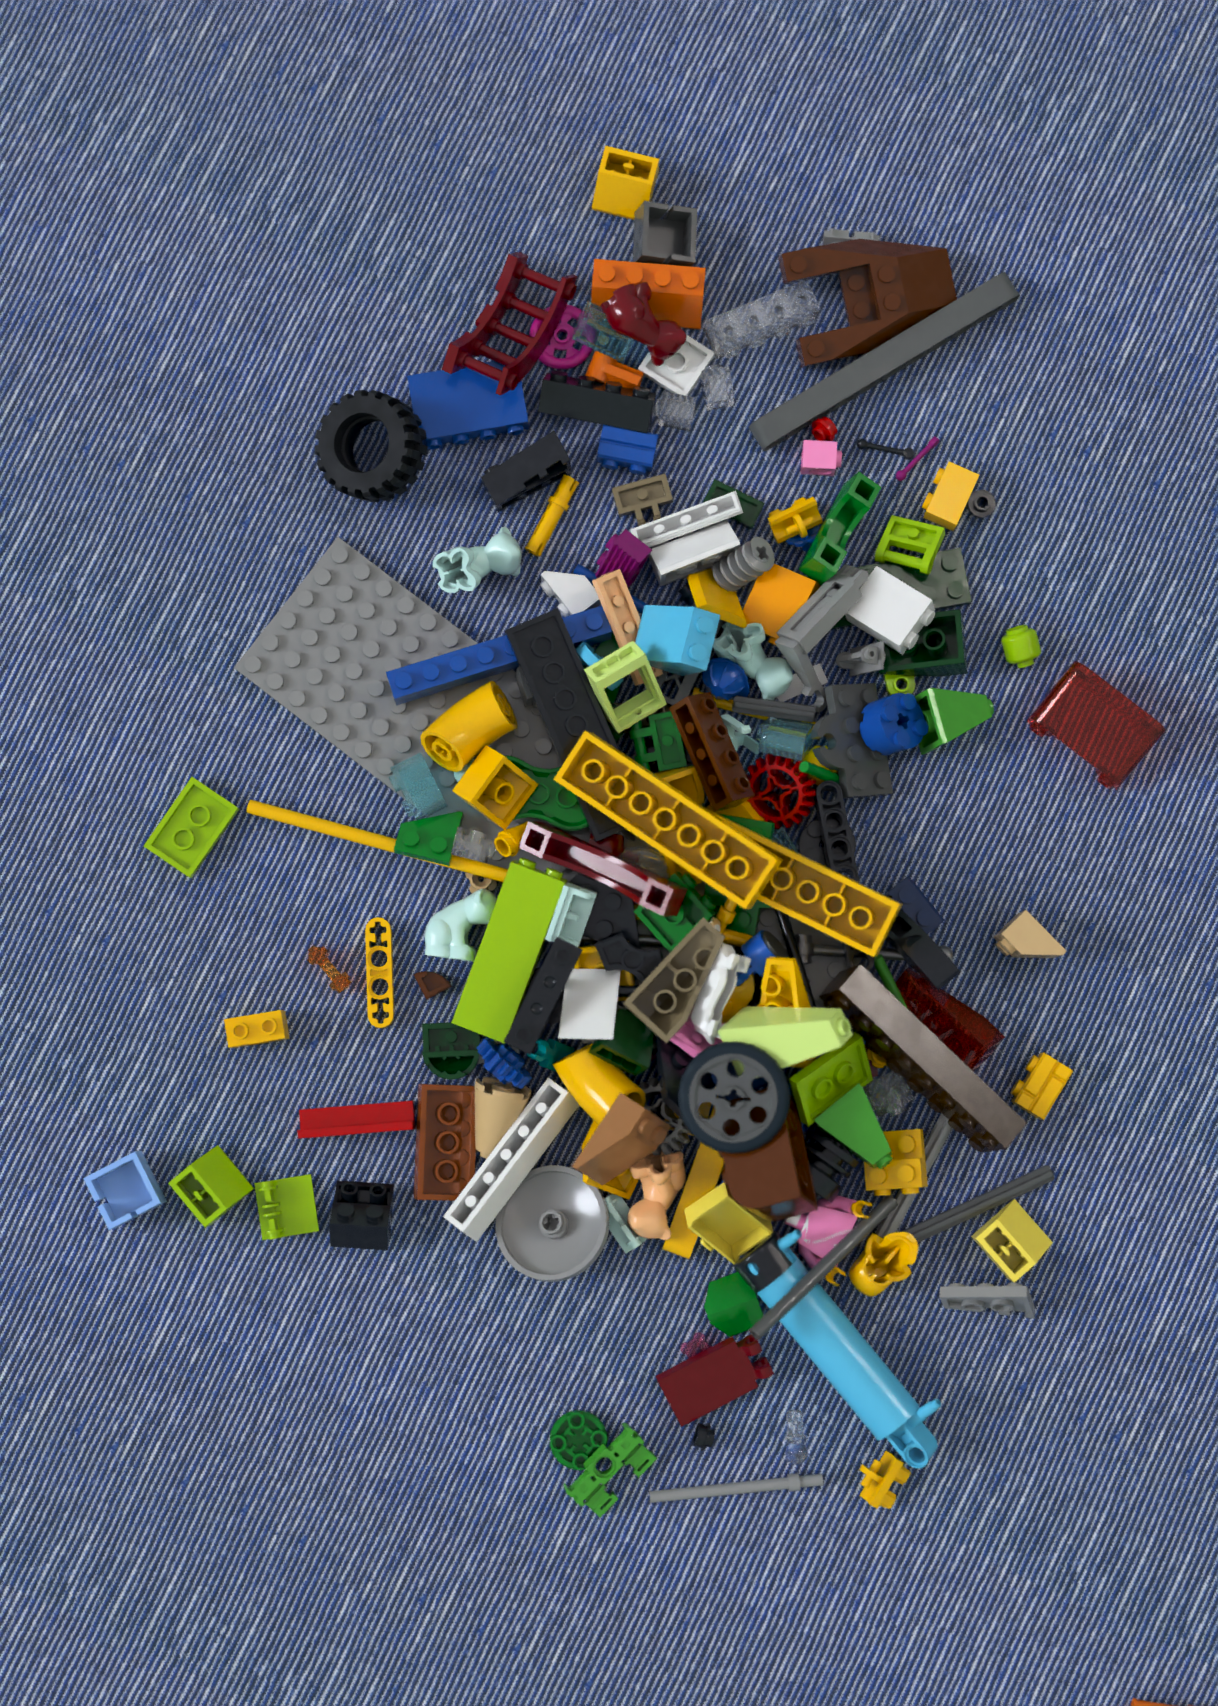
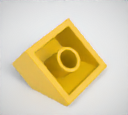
(495, 787)

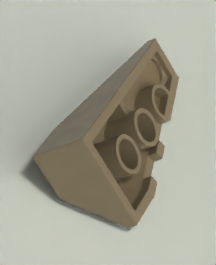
(673, 987)

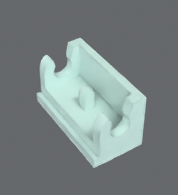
(571, 914)

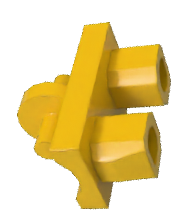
(794, 520)
(880, 1478)

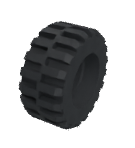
(338, 441)

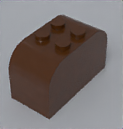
(776, 1177)

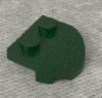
(450, 1049)

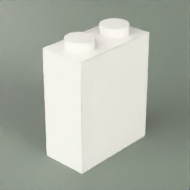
(891, 611)

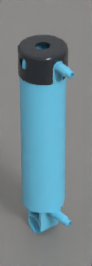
(840, 1350)

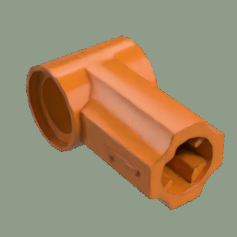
(606, 369)

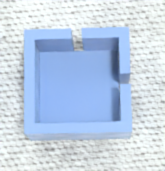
(128, 1189)

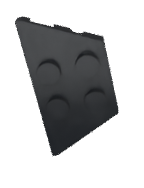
(610, 913)

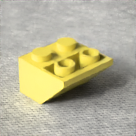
(1012, 1240)

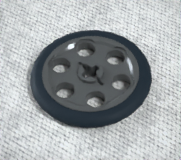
(711, 1130)

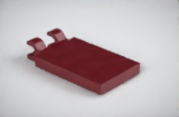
(713, 1378)

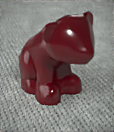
(632, 316)

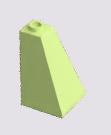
(787, 1032)

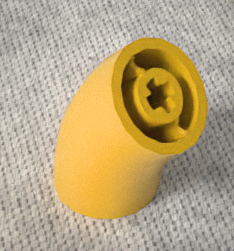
(469, 726)
(595, 1082)

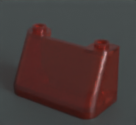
(1096, 724)

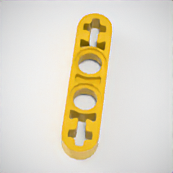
(384, 972)

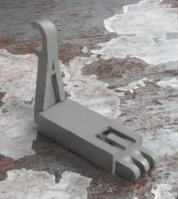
(814, 621)

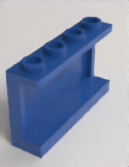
(465, 406)

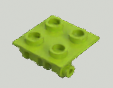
(286, 1207)

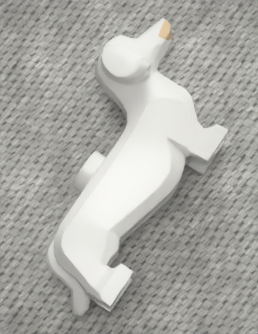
(717, 989)

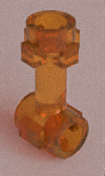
(320, 957)

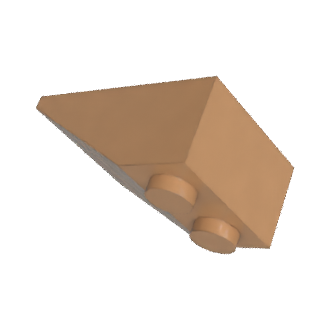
(620, 1140)

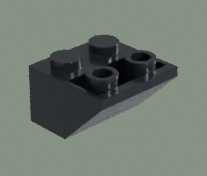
(361, 1215)

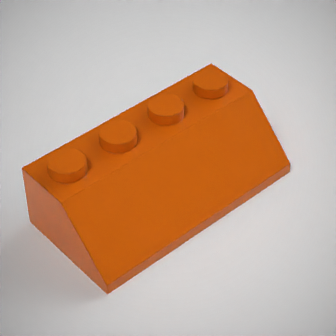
(674, 288)

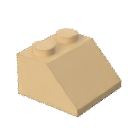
(1027, 939)

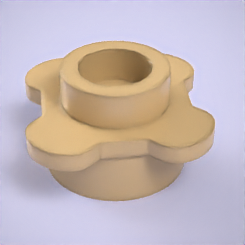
(476, 884)

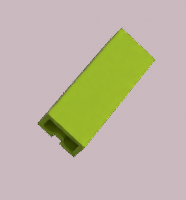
(509, 950)

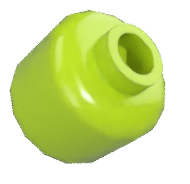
(1021, 645)

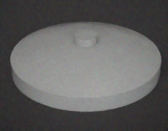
(553, 1224)

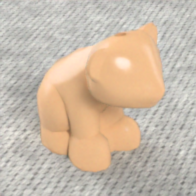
(661, 1180)

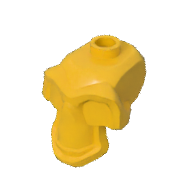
(883, 1262)

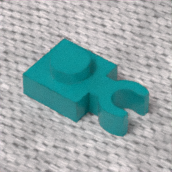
(550, 1052)

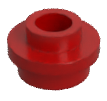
(824, 429)

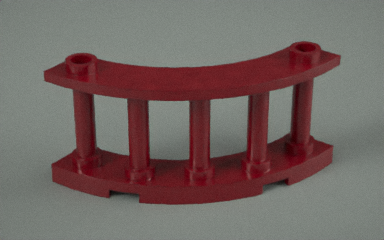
(464, 349)

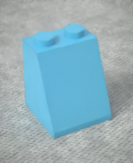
(677, 637)

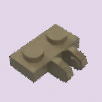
(642, 496)

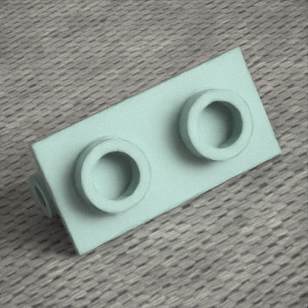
(618, 1224)

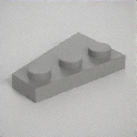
(985, 1295)

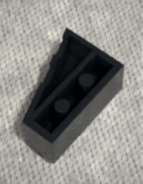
(527, 472)

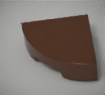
(431, 983)

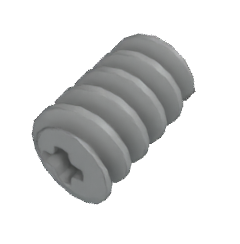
(744, 564)

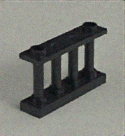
(543, 997)

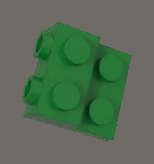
(673, 929)

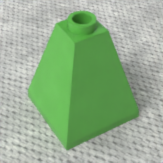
(950, 715)
(856, 1128)

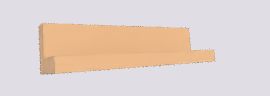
(620, 612)

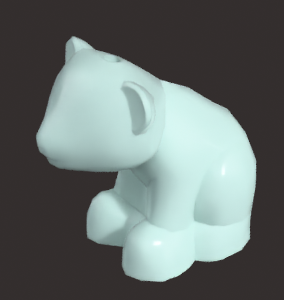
(466, 567)
(745, 649)
(448, 929)

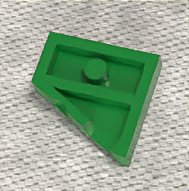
(429, 838)

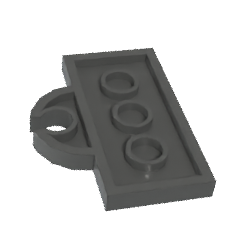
(859, 768)

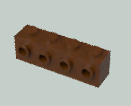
(712, 751)

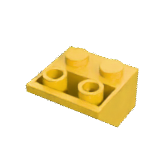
(624, 182)

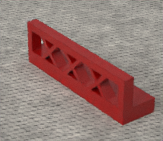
(356, 1119)

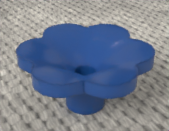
(804, 542)

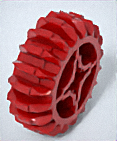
(781, 802)

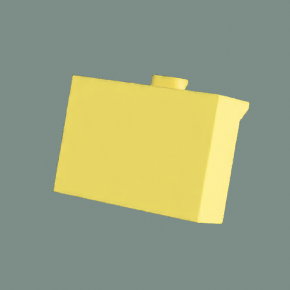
(726, 1224)

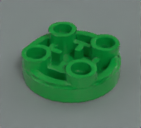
(576, 1438)

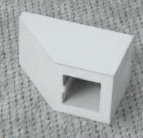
(571, 591)

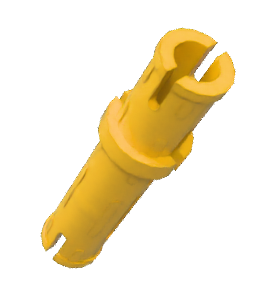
(557, 505)

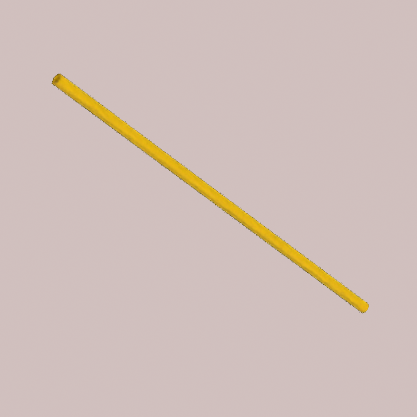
(387, 843)

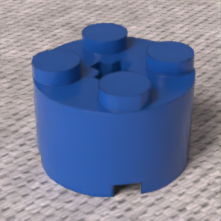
(893, 724)

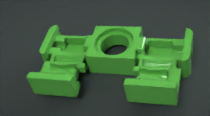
(624, 1448)

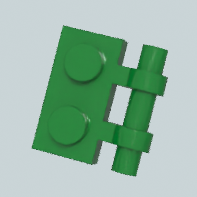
(666, 739)

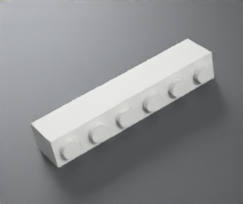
(512, 1159)

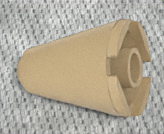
(496, 1111)

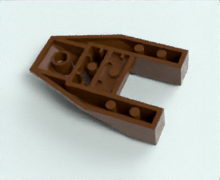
(882, 289)

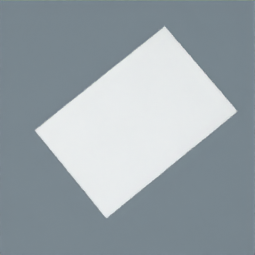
(589, 1004)

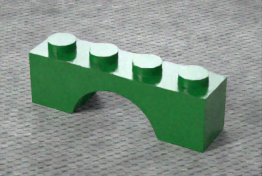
(829, 544)

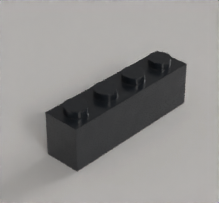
(596, 401)

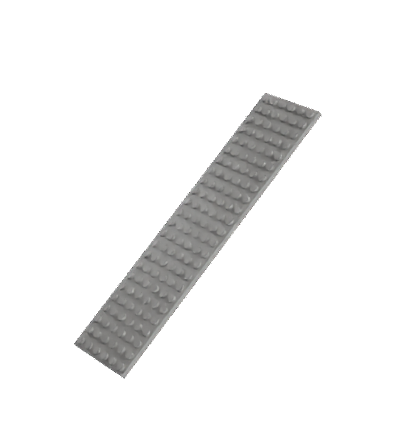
(329, 668)

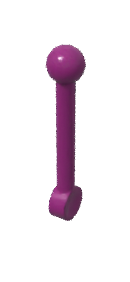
(901, 474)

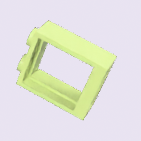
(614, 668)

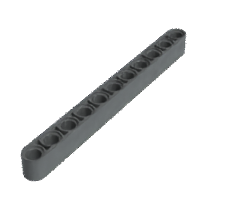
(884, 361)

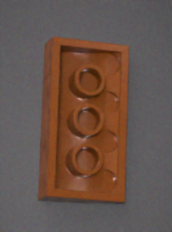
(444, 1141)

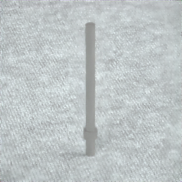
(792, 1482)

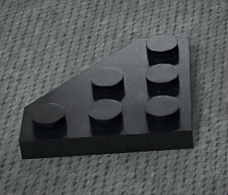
(671, 1065)

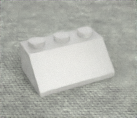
(692, 552)

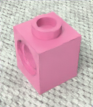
(820, 458)

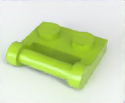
(910, 536)

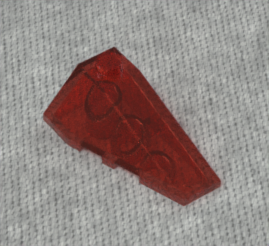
(953, 1022)

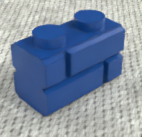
(627, 449)

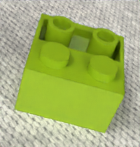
(211, 1186)

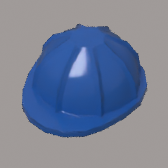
(725, 679)

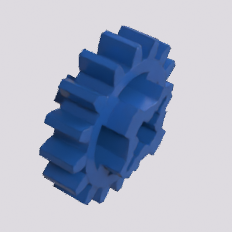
(504, 1063)

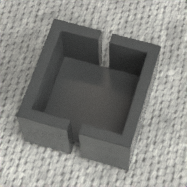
(667, 239)

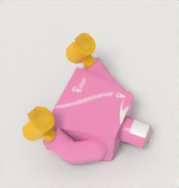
(826, 1228)

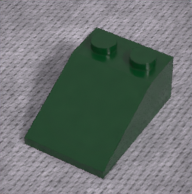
(937, 651)

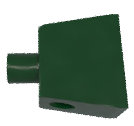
(630, 1044)

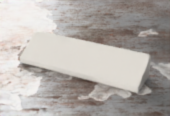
(689, 520)

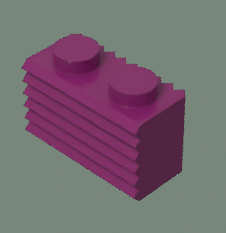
(624, 553)

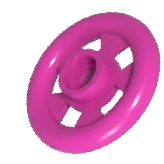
(573, 356)

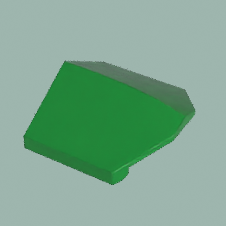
(732, 1305)

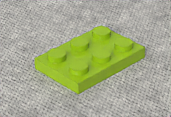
(191, 827)
(830, 1078)

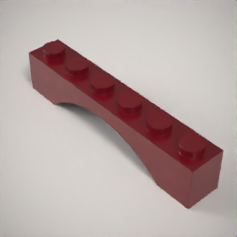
(631, 880)

